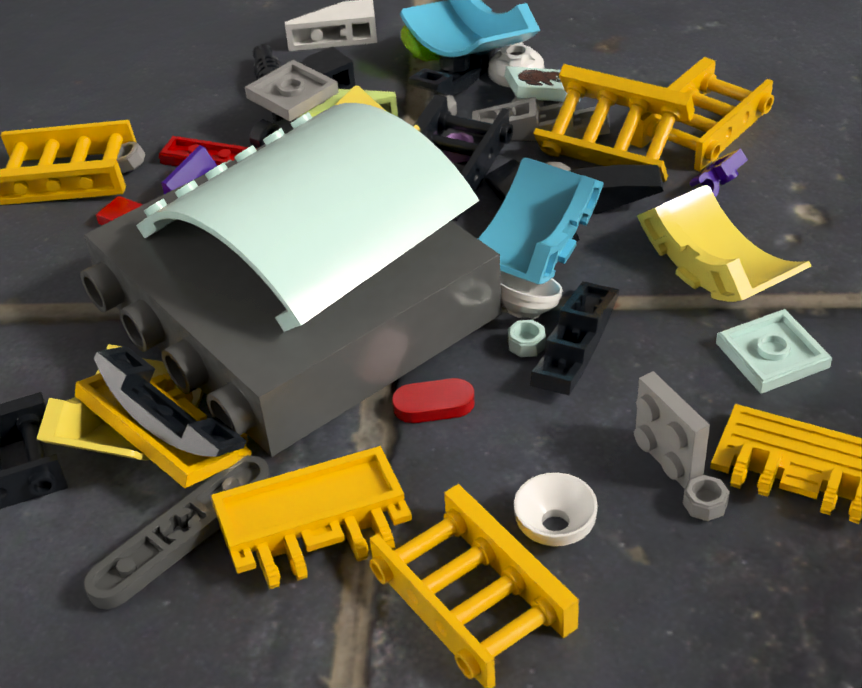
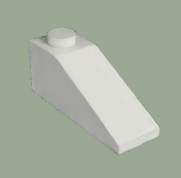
(333, 26)

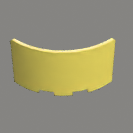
(711, 249)
(77, 426)

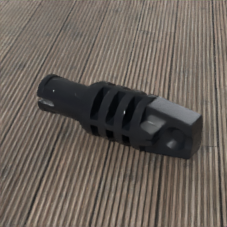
(264, 61)

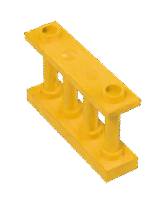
(613, 90)
(719, 135)
(63, 180)
(492, 546)

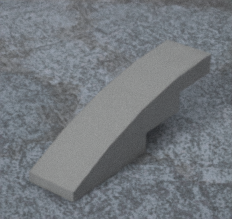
(527, 116)

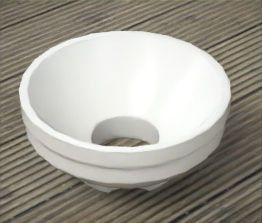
(513, 55)
(528, 298)
(555, 496)

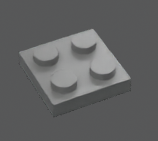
(291, 90)
(670, 430)

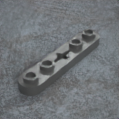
(158, 546)

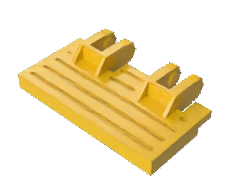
(797, 453)
(178, 464)
(310, 506)

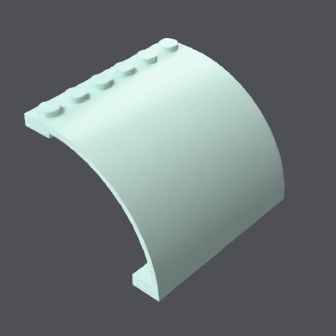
(323, 203)

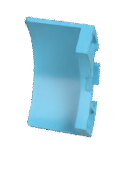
(468, 26)
(540, 219)

